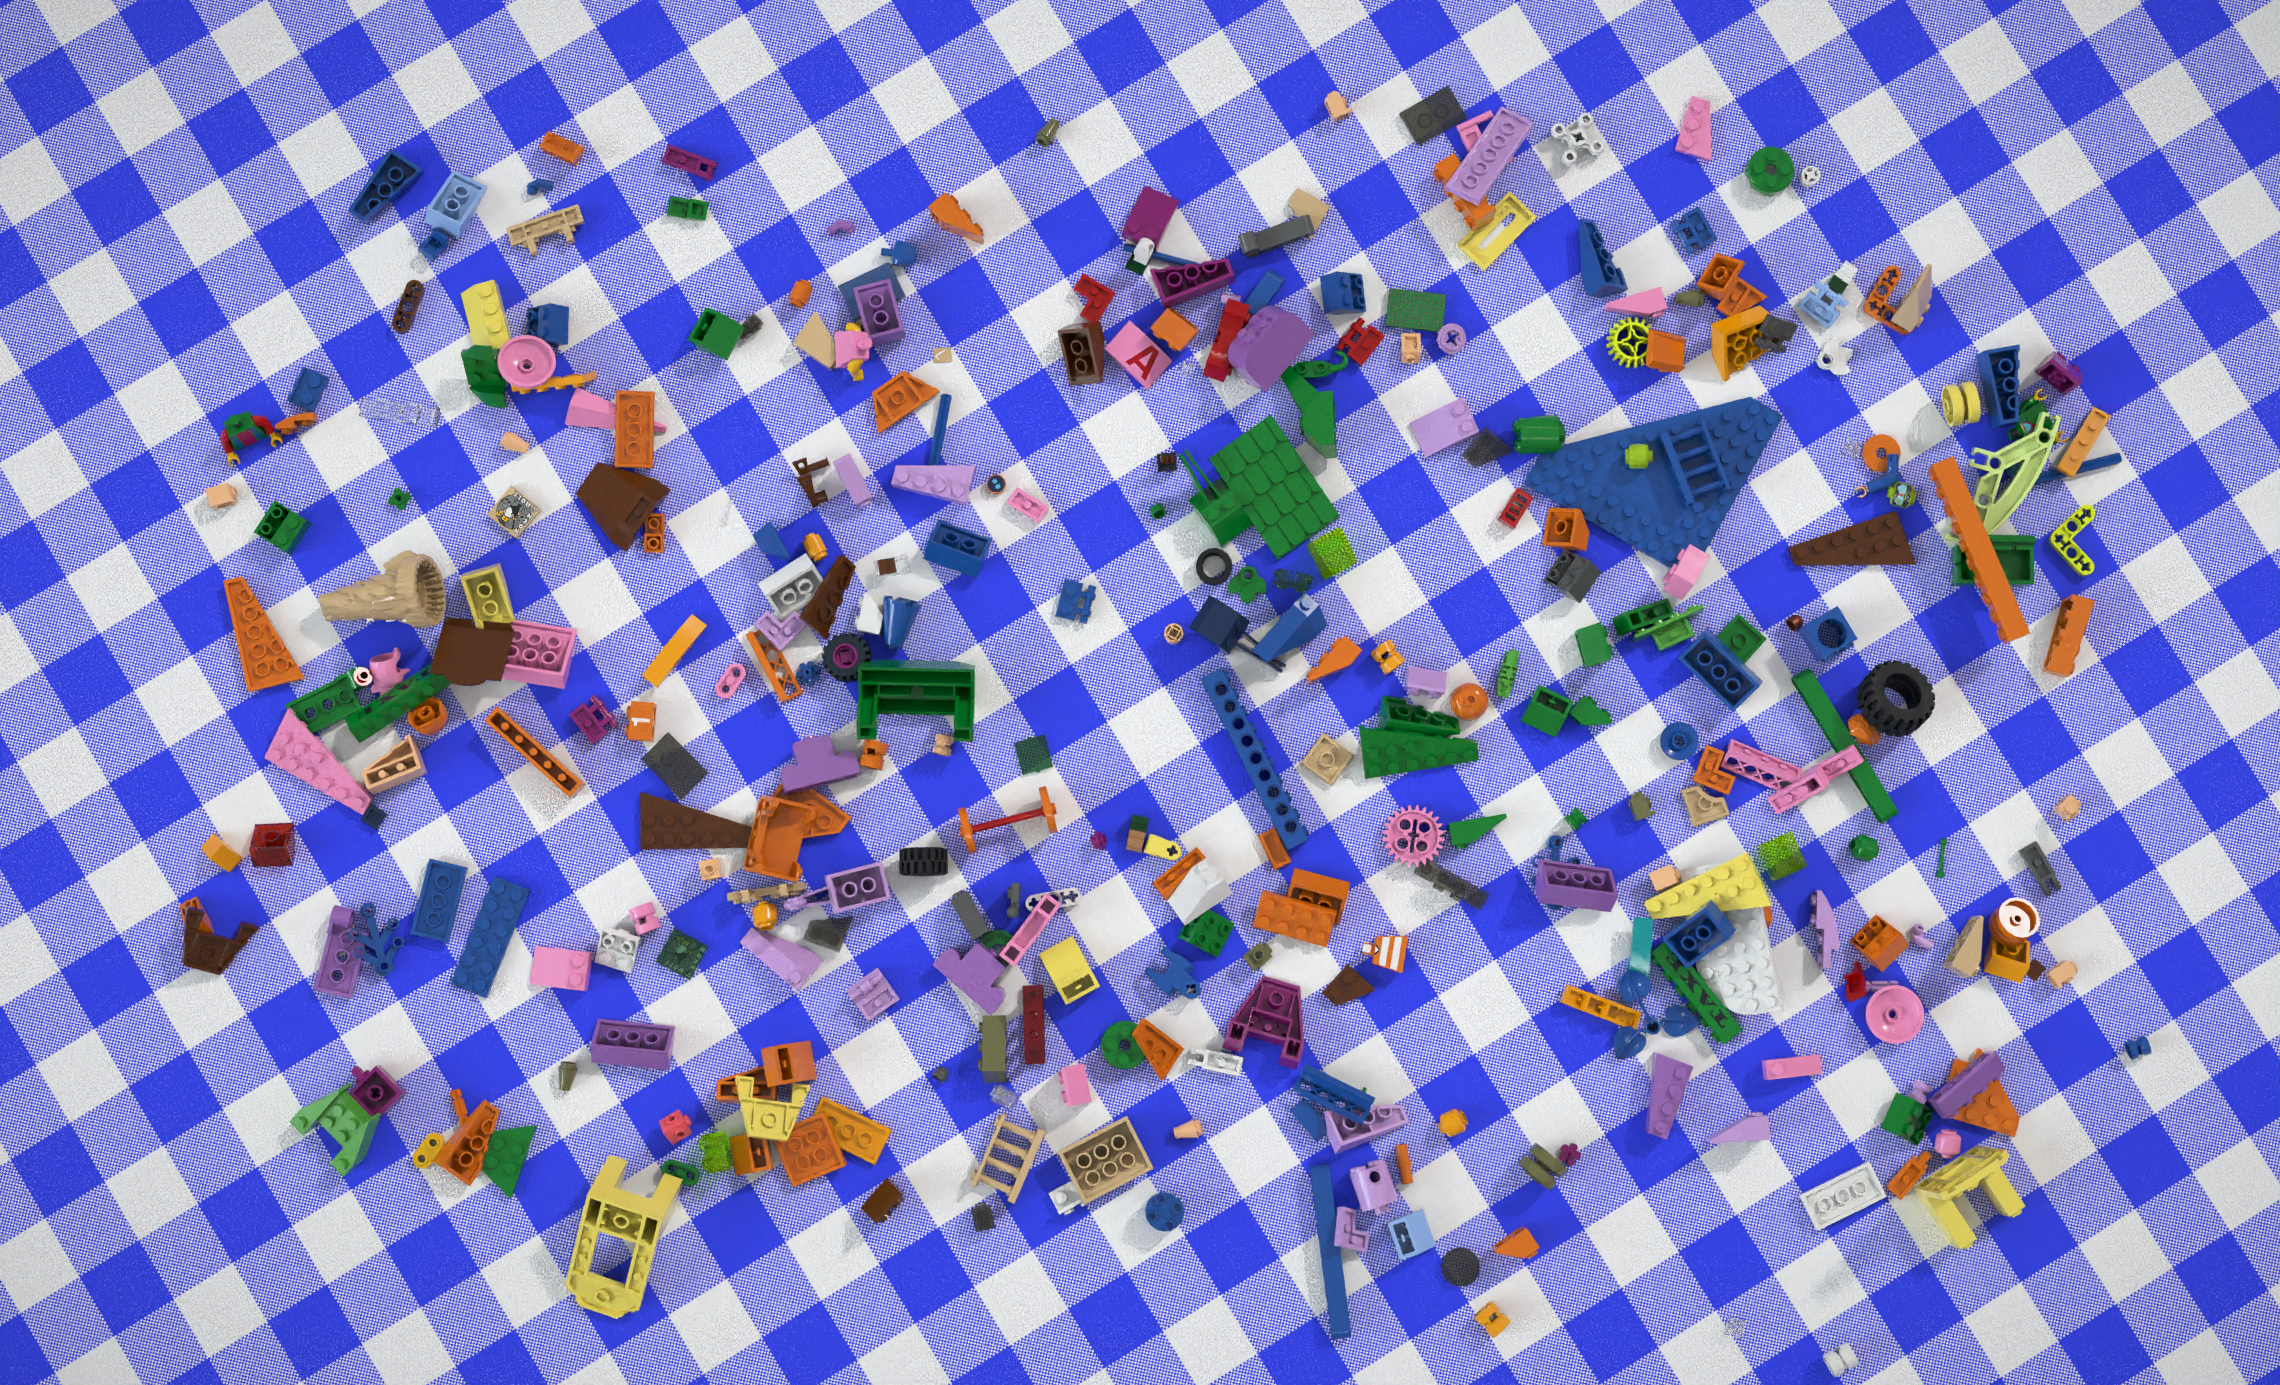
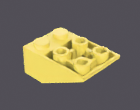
(1069, 970)

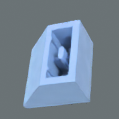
(1410, 1234)

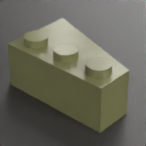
(993, 1048)

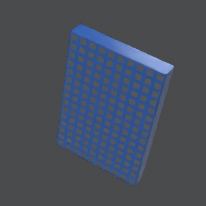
(878, 274)

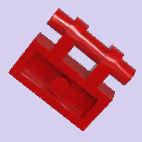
(1364, 345)

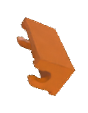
(562, 148)

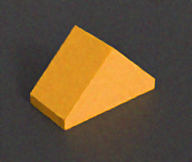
(221, 853)

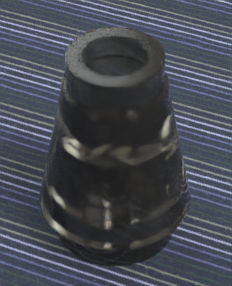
(752, 325)

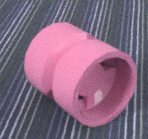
(641, 912)

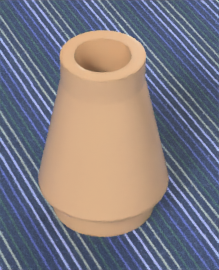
(513, 442)
(1190, 1129)

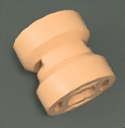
(1171, 635)
(943, 744)

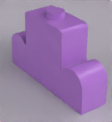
(817, 765)
(975, 974)

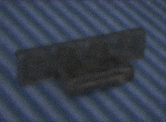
(1456, 886)

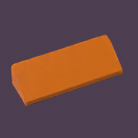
(1170, 880)

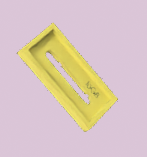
(1507, 205)

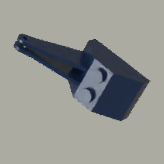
(1223, 628)

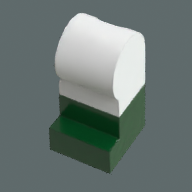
(1141, 257)
(1842, 277)

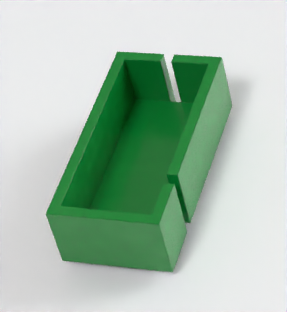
(2016, 564)

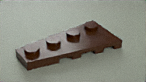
(824, 604)

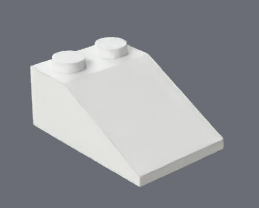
(1199, 891)

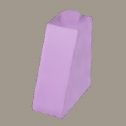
(853, 481)

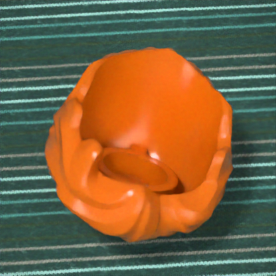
(1863, 731)

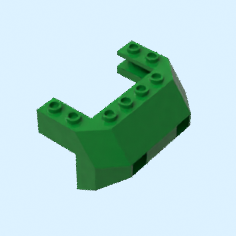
(916, 689)

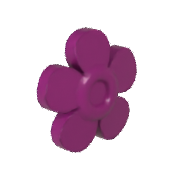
(1569, 1153)

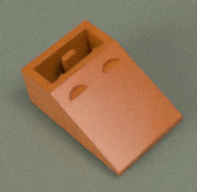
(953, 219)
(1340, 658)
(788, 1063)

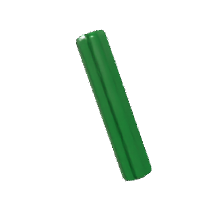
(2012, 540)

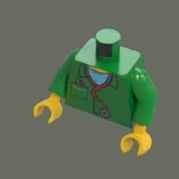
(2028, 417)

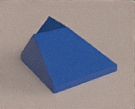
(771, 543)

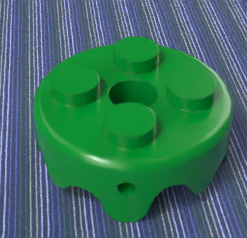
(1764, 182)
(1112, 1051)

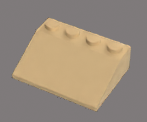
(1105, 1159)

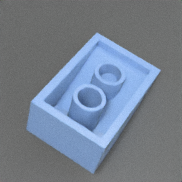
(455, 204)

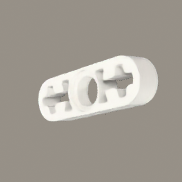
(1057, 892)

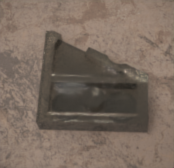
(1485, 448)

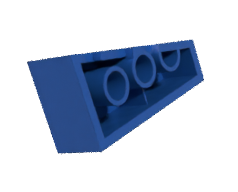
(384, 186)
(2000, 384)

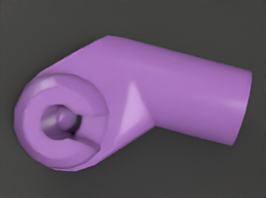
(846, 225)

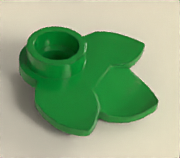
(1247, 587)

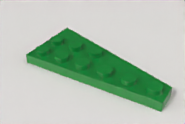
(1406, 751)

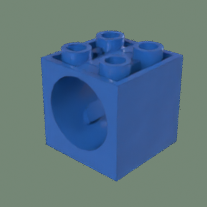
(1833, 618)

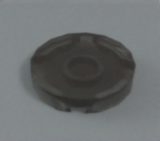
(1460, 1266)

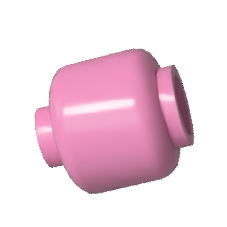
(1947, 1143)

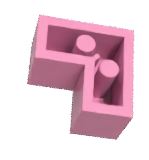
(1685, 573)

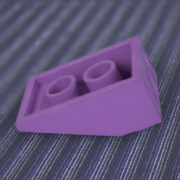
(879, 312)

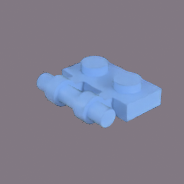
(1819, 308)

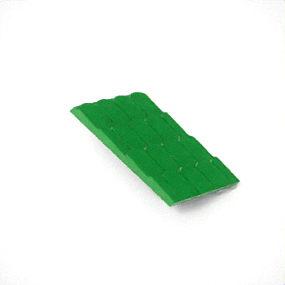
(1274, 487)

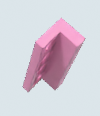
(1768, 764)

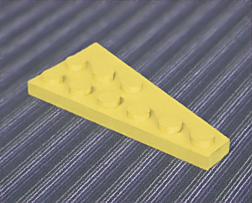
(1729, 886)

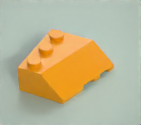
(1734, 340)

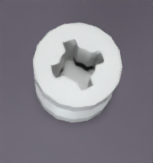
(1812, 173)

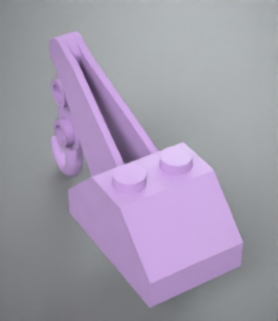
(848, 889)

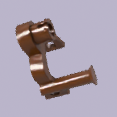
(805, 480)

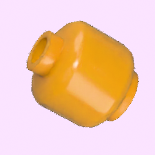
(765, 916)
(1452, 1122)

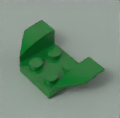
(483, 374)

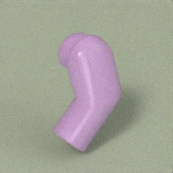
(1918, 937)

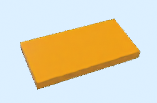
(854, 1131)

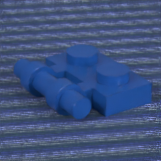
(1698, 227)
(1070, 598)

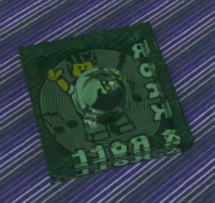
(682, 954)

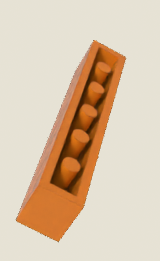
(535, 752)

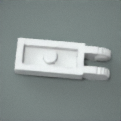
(1218, 1061)

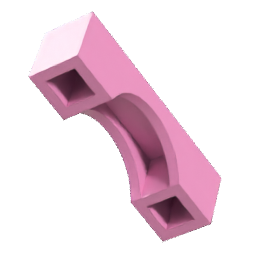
(1030, 929)

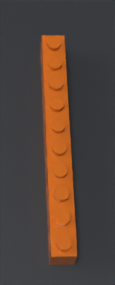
(1978, 550)

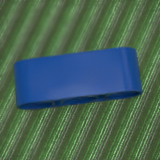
(1264, 291)

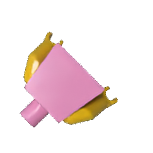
(852, 349)

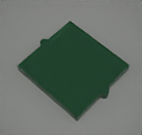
(1033, 754)

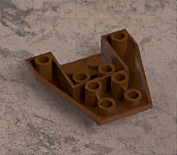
(620, 501)

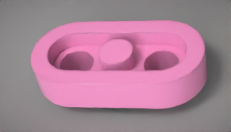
(729, 680)

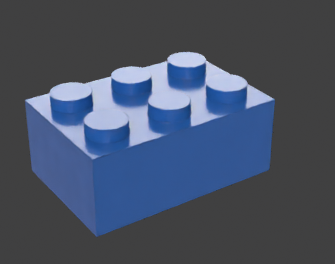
(1699, 934)

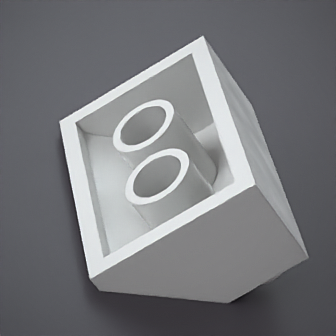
(791, 586)

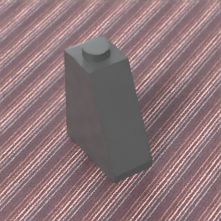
(969, 915)

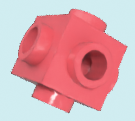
(676, 1126)

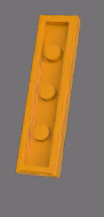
(2083, 442)

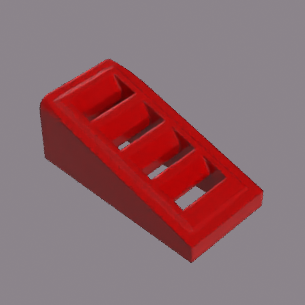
(1507, 521)

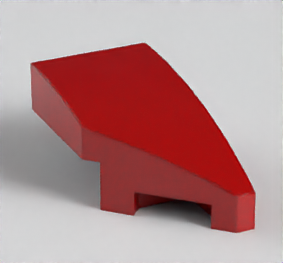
(1856, 983)

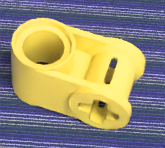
(1158, 847)

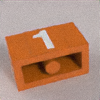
(641, 721)

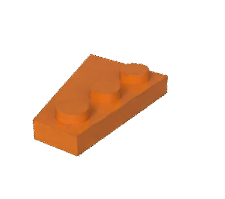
(1157, 1047)

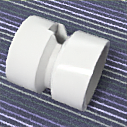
(1841, 1359)

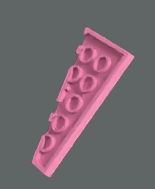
(310, 760)

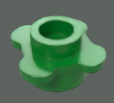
(404, 499)

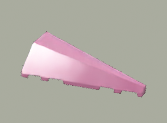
(593, 411)

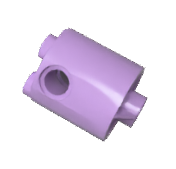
(1377, 1192)

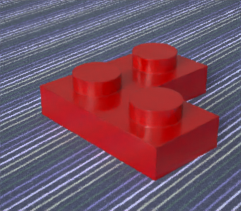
(1098, 298)

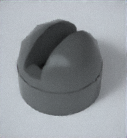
(940, 1074)

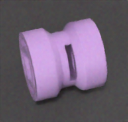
(1919, 1091)

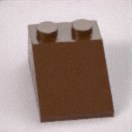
(1083, 352)

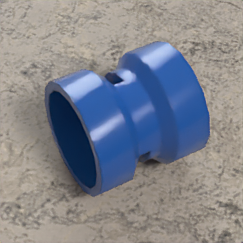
(2138, 1047)

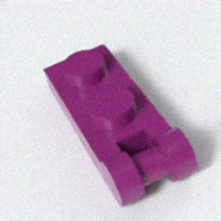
(689, 162)

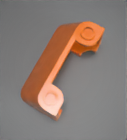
(777, 838)

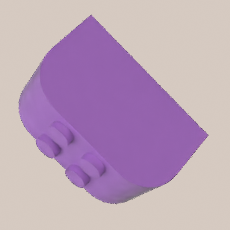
(1268, 346)

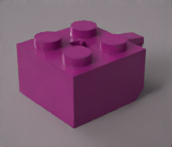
(365, 1091)

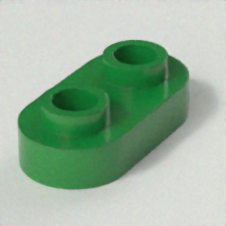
(681, 1171)

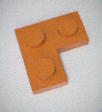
(1708, 773)

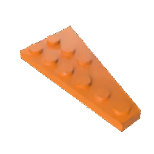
(261, 649)

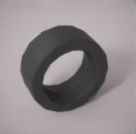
(1214, 552)

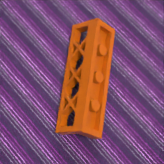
(771, 673)

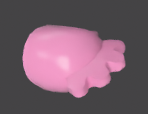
(385, 672)

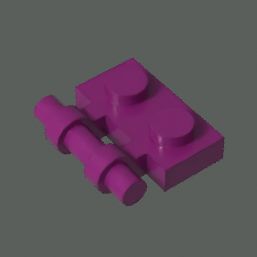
(589, 724)

